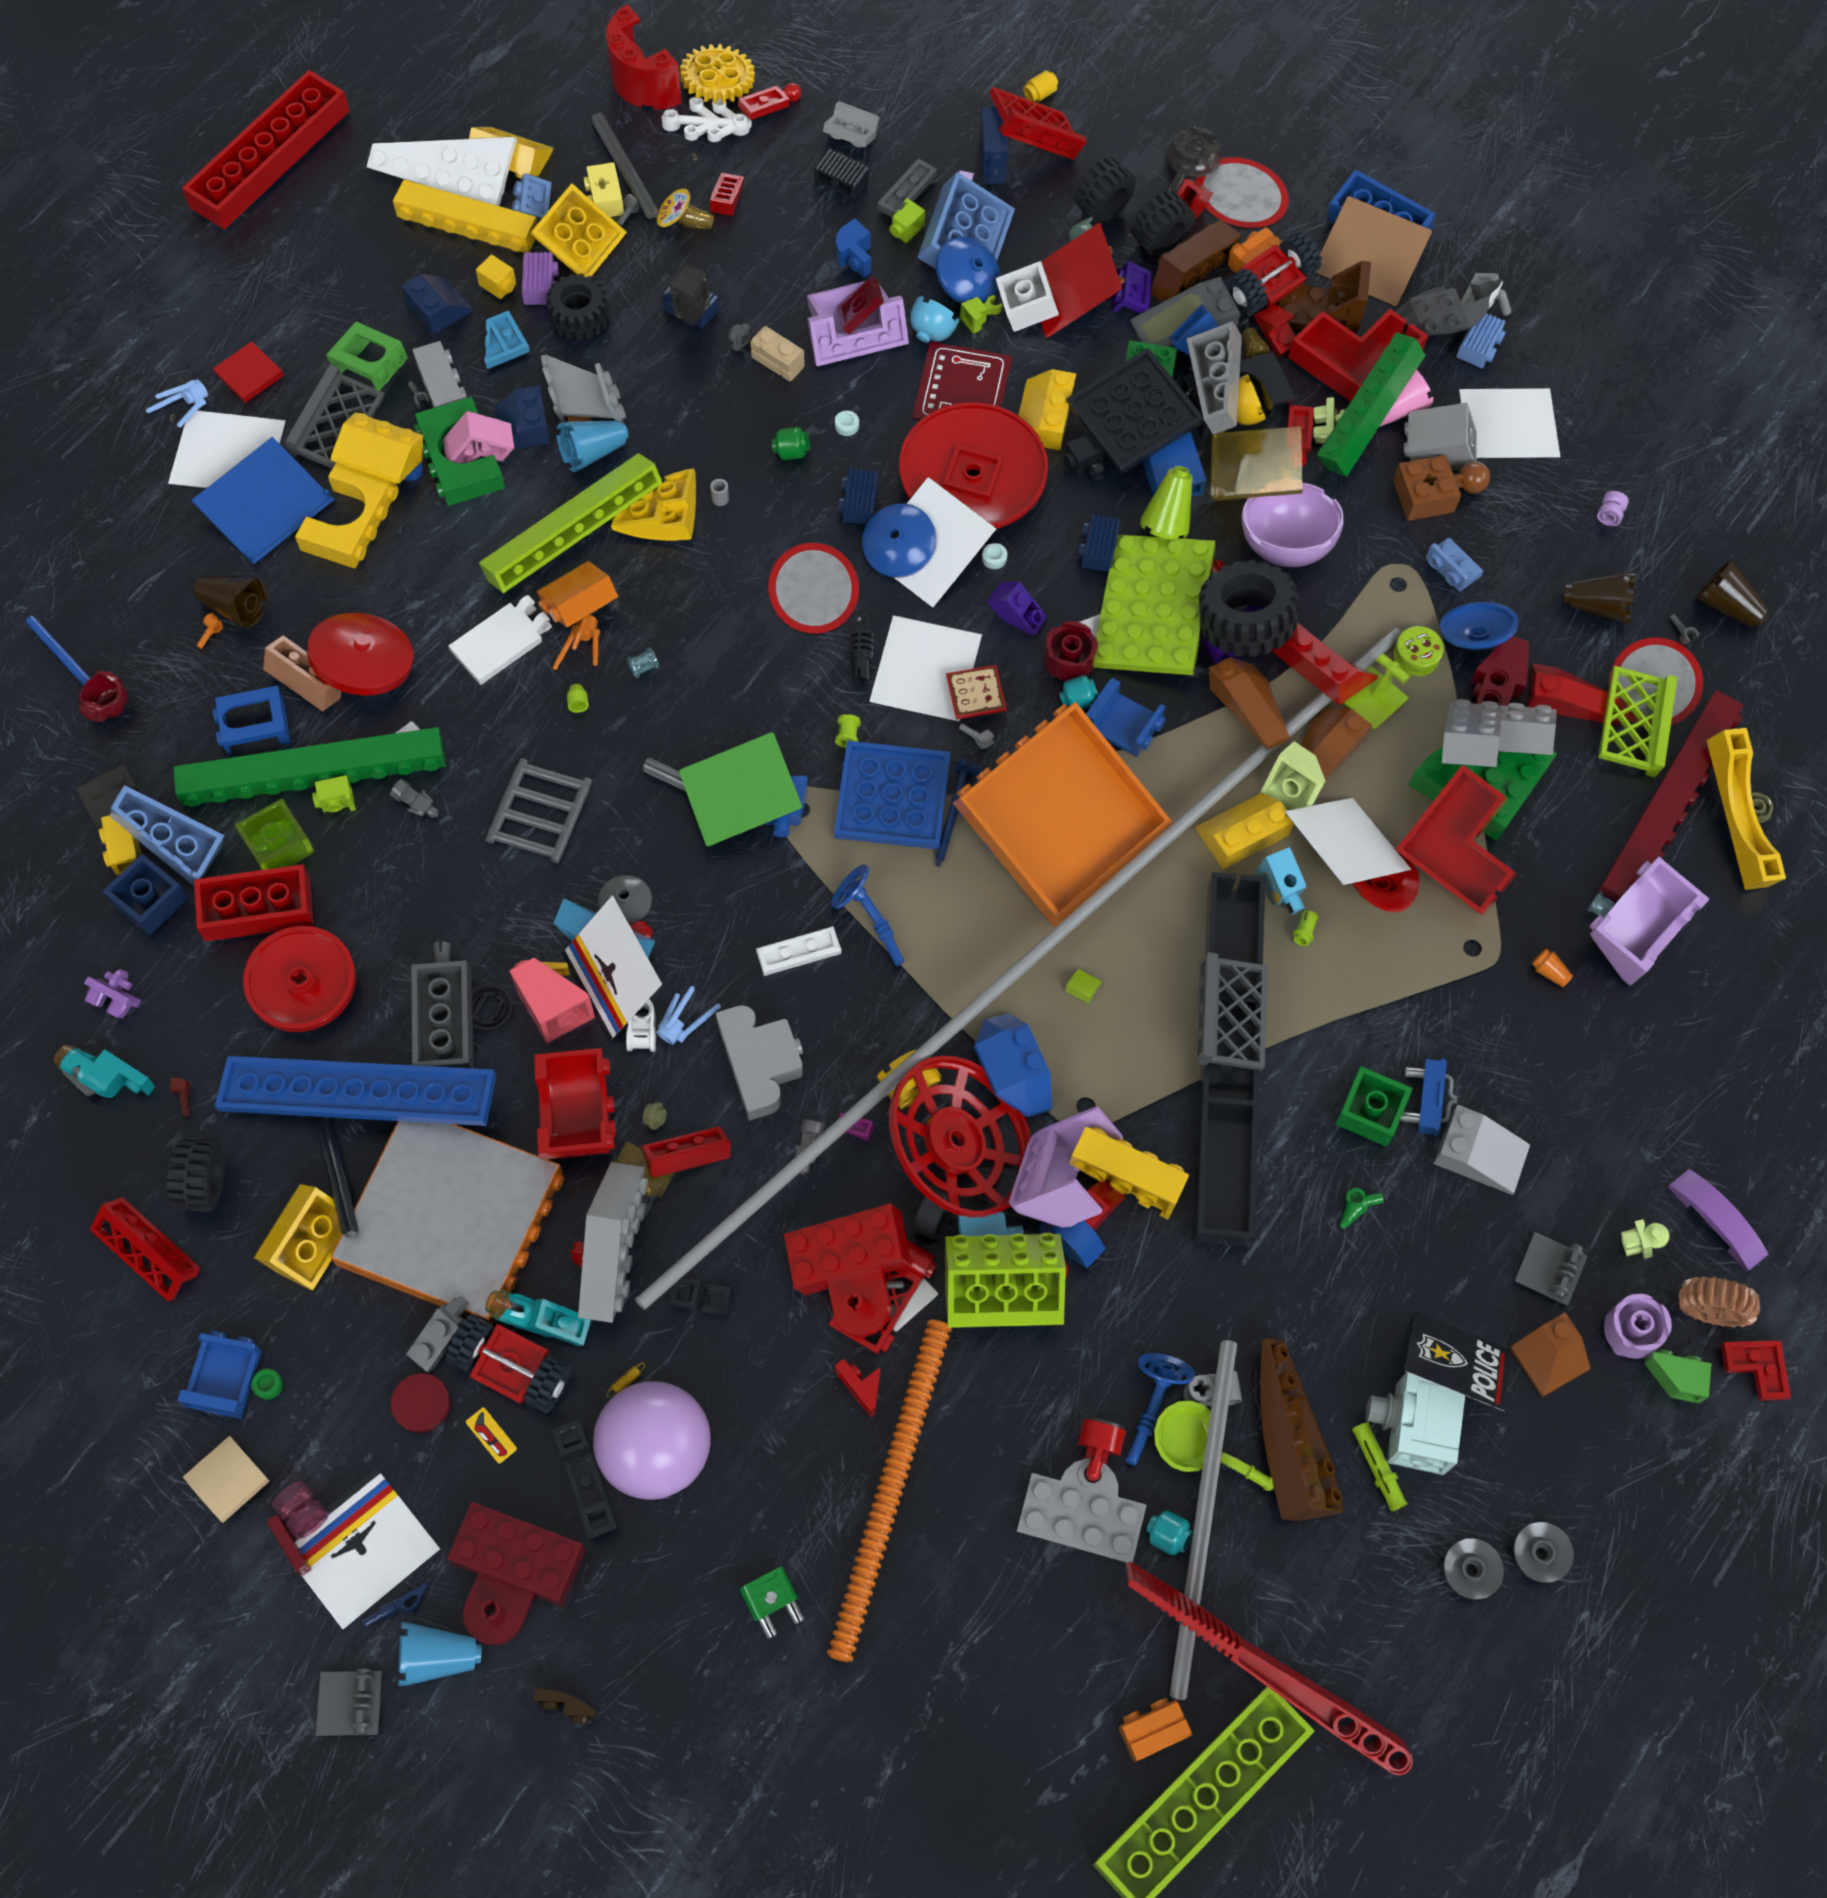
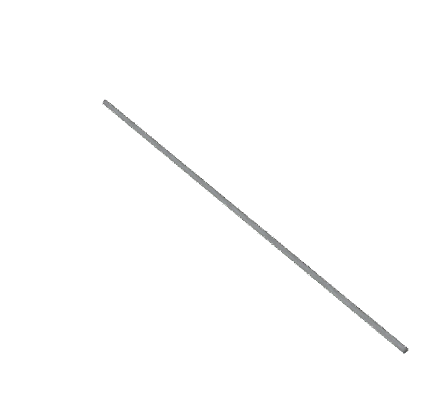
(872, 1098)

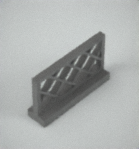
(318, 405)
(1208, 1016)

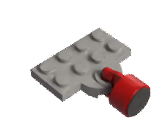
(1085, 1503)

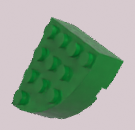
(1513, 777)

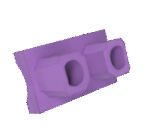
(101, 989)

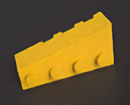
(1129, 1170)

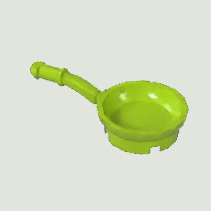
(1182, 1439)

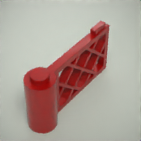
(922, 1266)

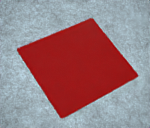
(1080, 277)

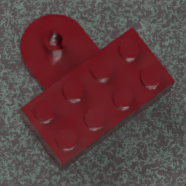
(513, 1568)

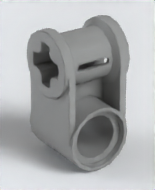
(1206, 1384)

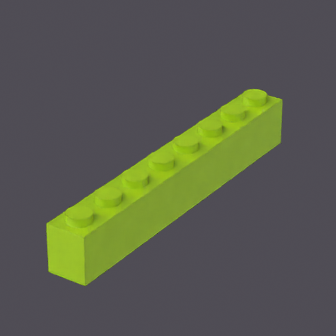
(570, 523)

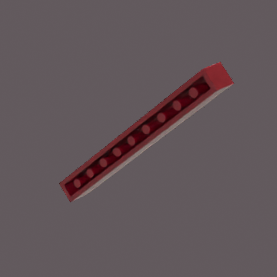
(1672, 796)

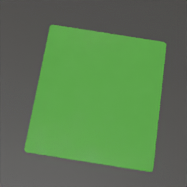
(740, 789)

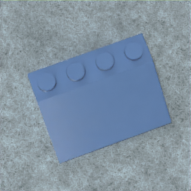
(966, 212)

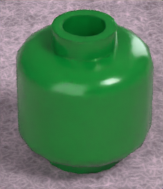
(791, 443)

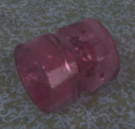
(300, 1510)

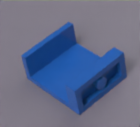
(1125, 721)

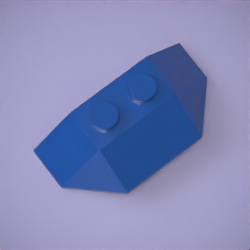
(1014, 1064)

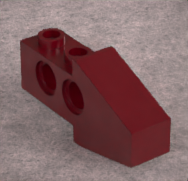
(1507, 668)

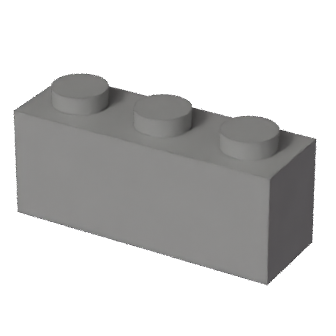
(437, 374)

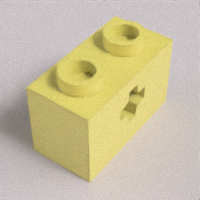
(604, 188)

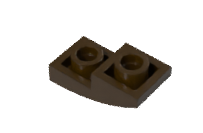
(573, 1707)

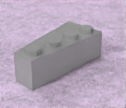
(1217, 372)

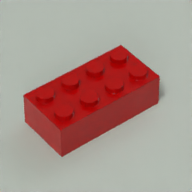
(253, 902)

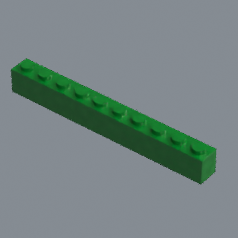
(304, 766)

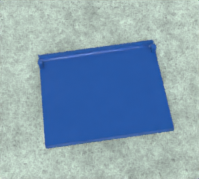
(262, 500)

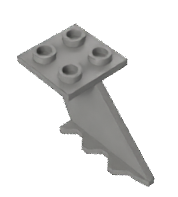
(581, 392)

